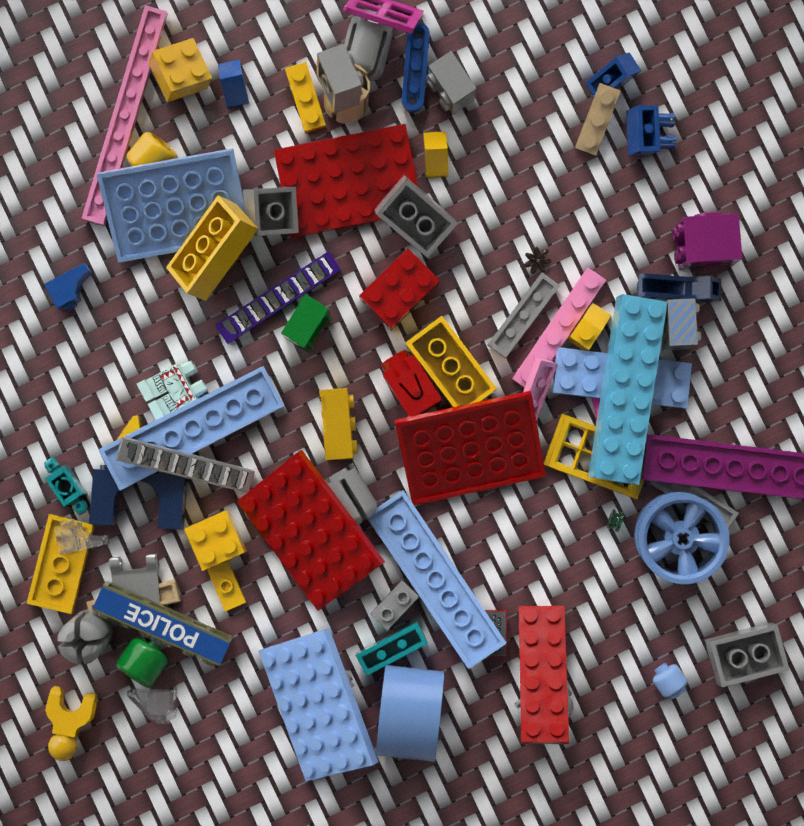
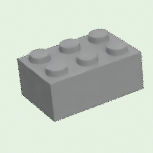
(415, 216)
(747, 654)

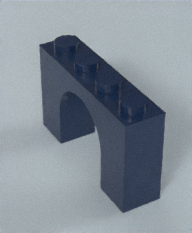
(169, 487)

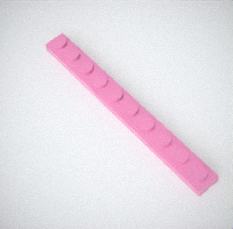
(126, 107)

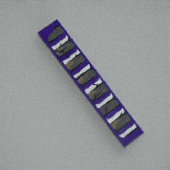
(278, 297)

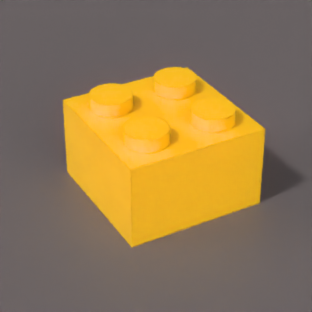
(180, 70)
(215, 540)

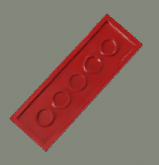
(543, 675)

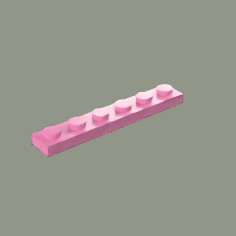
(562, 323)

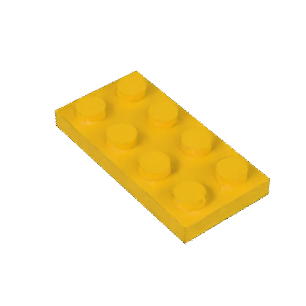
(57, 575)

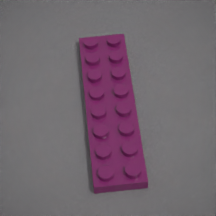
(723, 466)

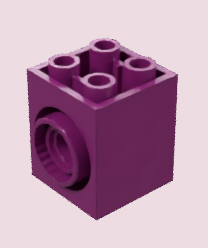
(707, 241)

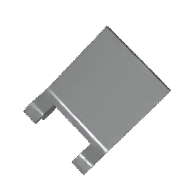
(139, 581)

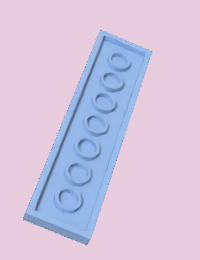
(199, 423)
(436, 580)

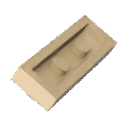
(597, 119)

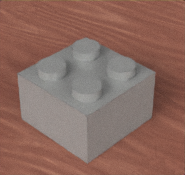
(339, 78)
(451, 83)
(272, 210)

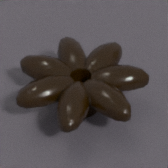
(537, 260)

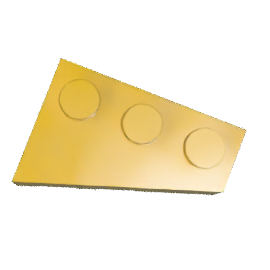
(338, 424)

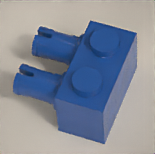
(644, 130)

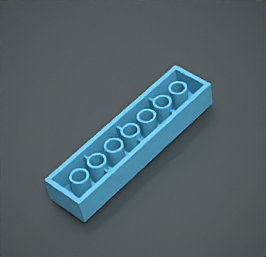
(627, 389)

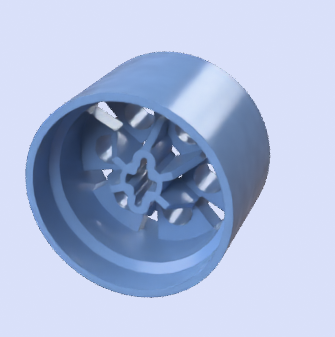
(410, 713)

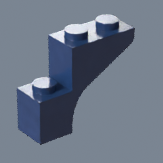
(677, 287)

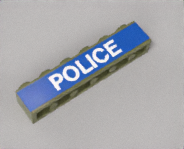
(162, 623)

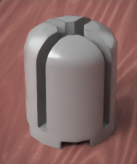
(369, 45)
(353, 493)
(85, 637)

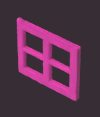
(385, 10)

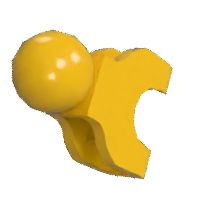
(67, 722)

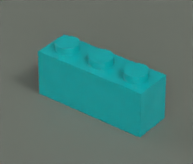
(391, 648)

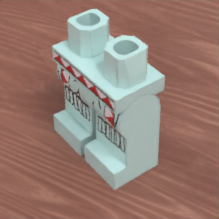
(176, 383)

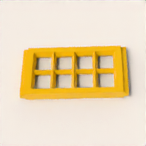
(556, 447)

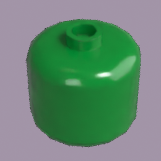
(142, 662)

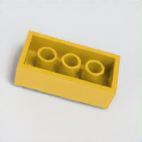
(212, 248)
(450, 364)

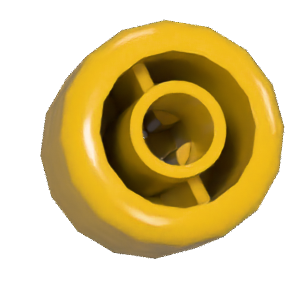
(149, 150)

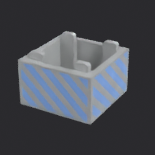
(680, 325)

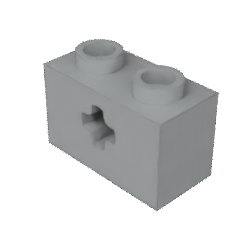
(394, 604)

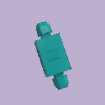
(77, 489)

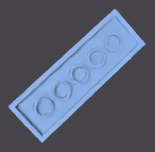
(583, 374)

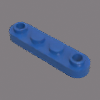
(415, 68)

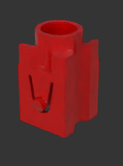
(410, 384)

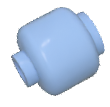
(670, 680)

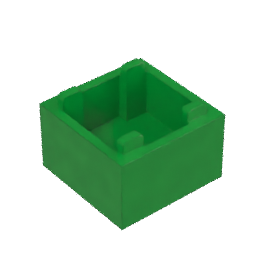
(306, 323)

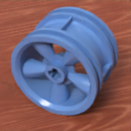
(714, 542)

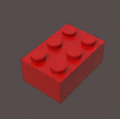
(399, 289)

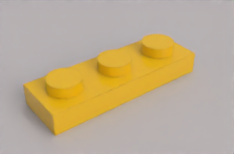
(305, 97)

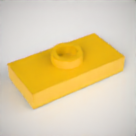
(226, 585)

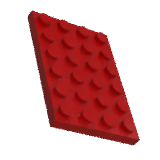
(344, 177)
(470, 448)
(310, 530)

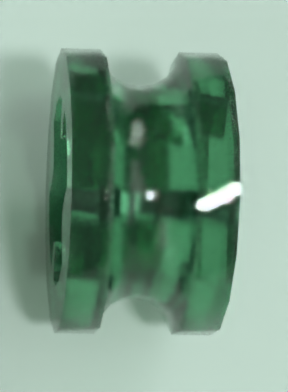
(615, 520)

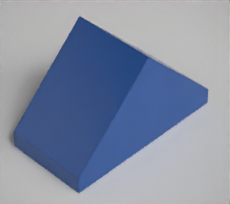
(233, 83)

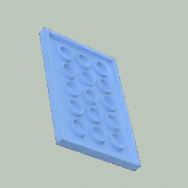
(161, 202)
(318, 705)

